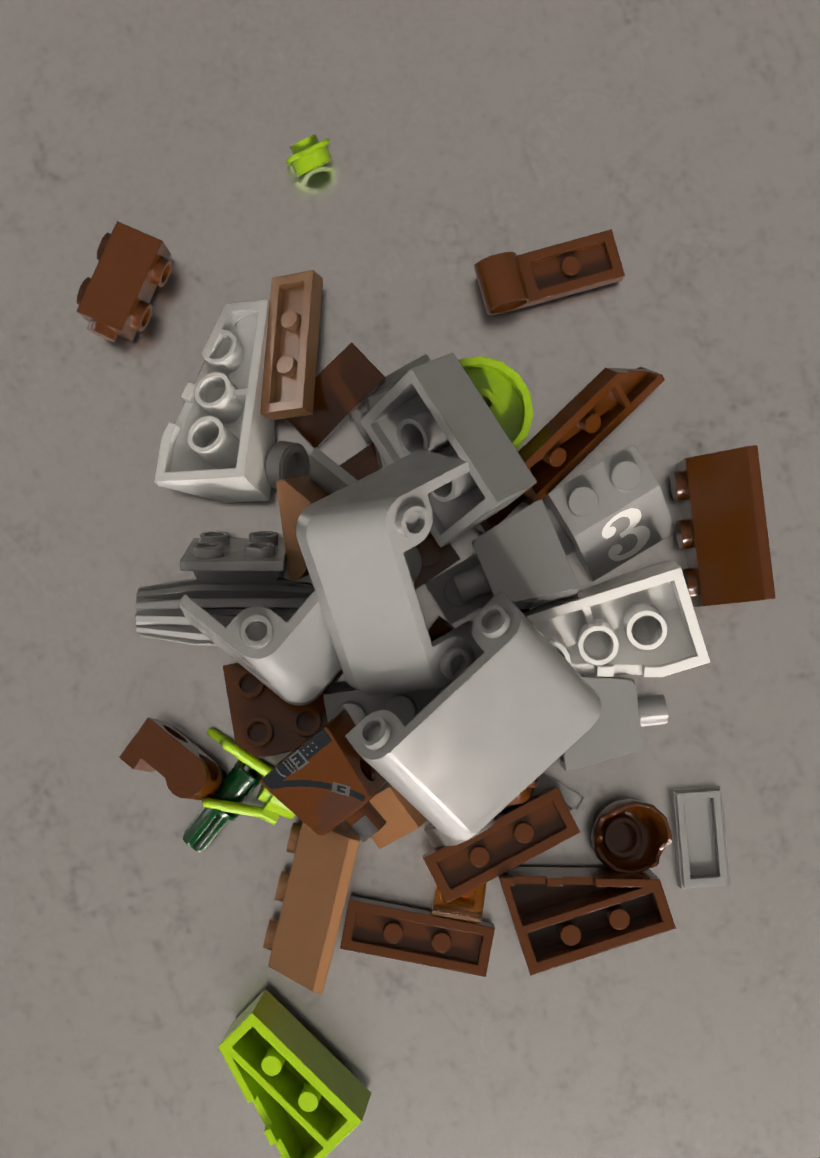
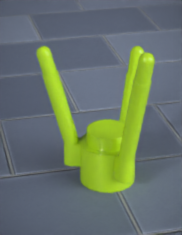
(272, 806)

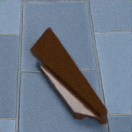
(579, 430)

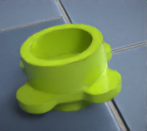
(309, 154)

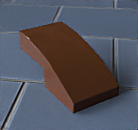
(337, 393)

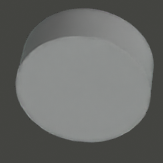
(285, 460)

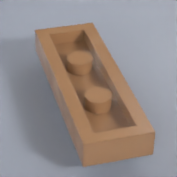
(291, 346)

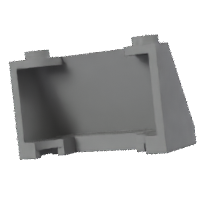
(485, 730)

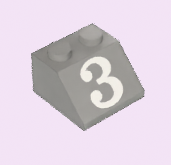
(612, 512)

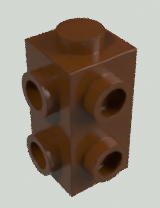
(123, 283)

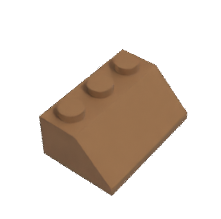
(312, 903)

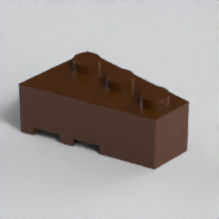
(581, 911)

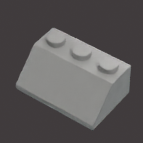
(444, 414)

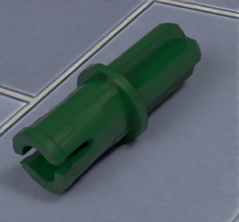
(209, 822)

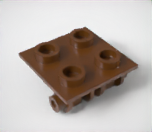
(263, 720)

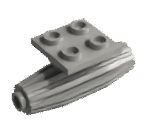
(228, 579)

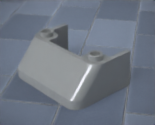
(364, 584)
(295, 655)

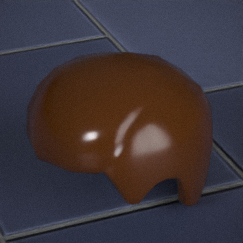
(630, 836)

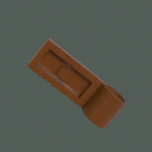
(548, 273)

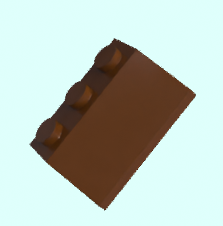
(723, 527)

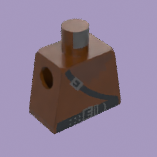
(328, 782)

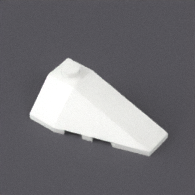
(220, 435)
(627, 625)

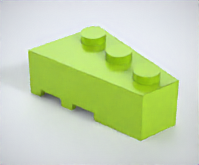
(292, 1080)

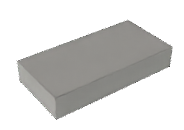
(700, 837)

